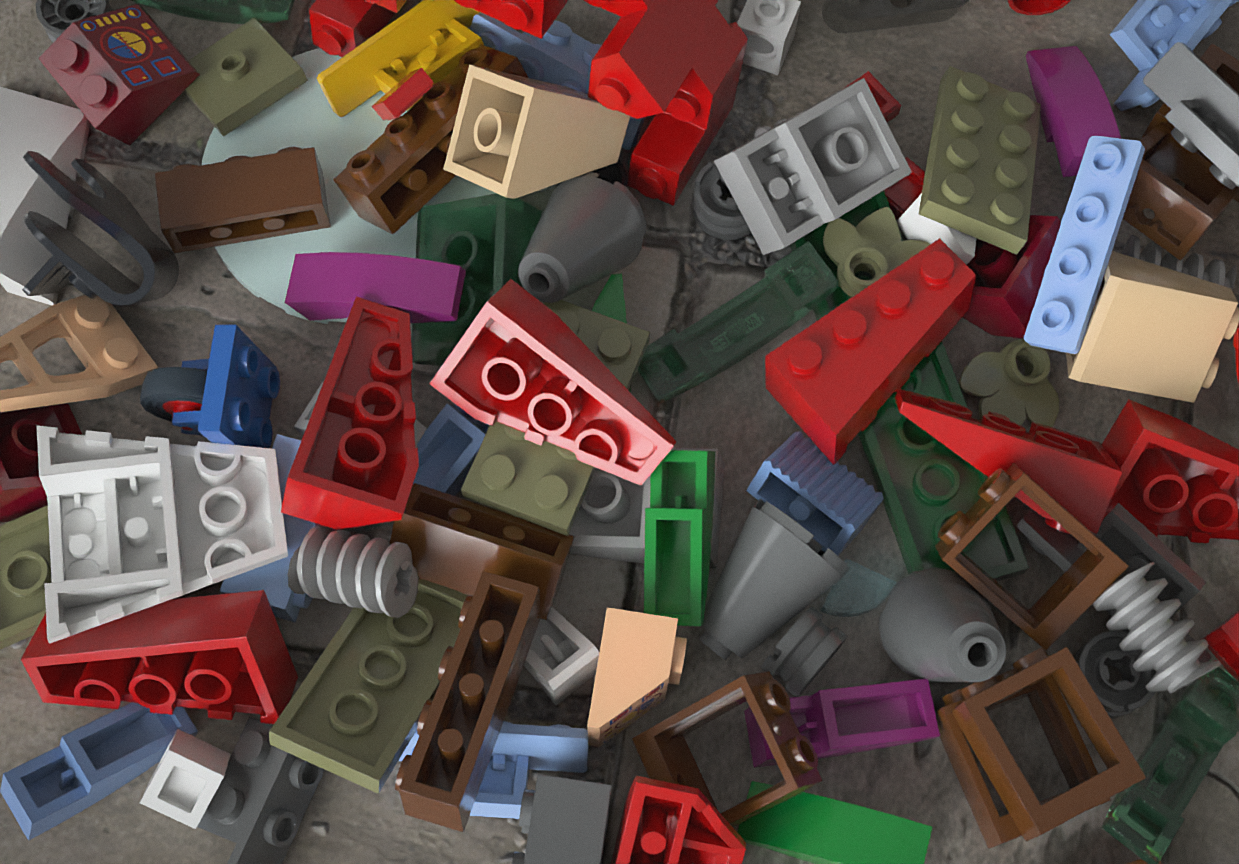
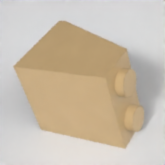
(529, 133)
(1154, 331)

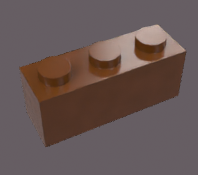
(242, 199)
(461, 539)

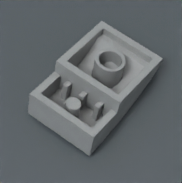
(813, 167)
(613, 516)

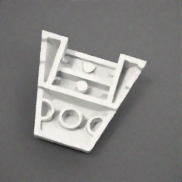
(58, 135)
(150, 521)

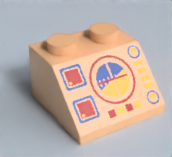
(633, 670)

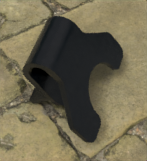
(78, 262)

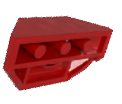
(673, 826)

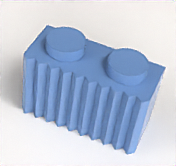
(815, 492)

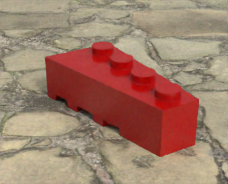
(866, 348)
(179, 653)

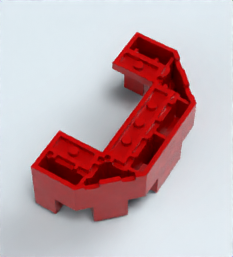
(657, 60)

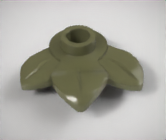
(868, 247)
(1007, 391)

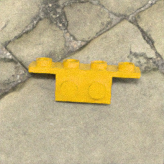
(425, 37)

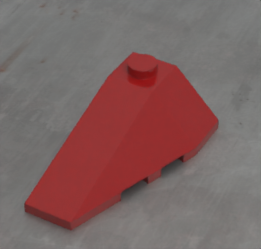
(541, 379)
(361, 434)
(1064, 464)
(1174, 475)

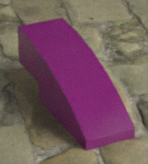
(1070, 102)
(328, 282)
(855, 719)

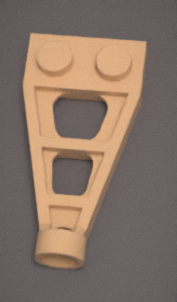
(98, 338)

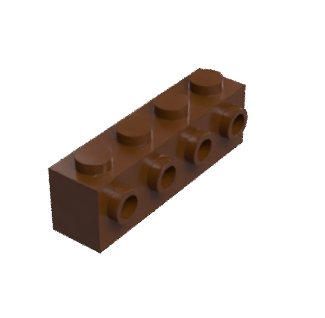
(408, 160)
(470, 703)

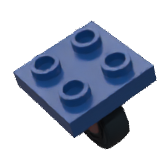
(218, 396)

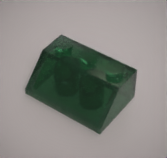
(484, 238)

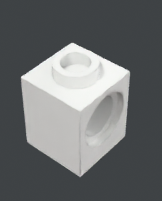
(770, 31)
(186, 779)

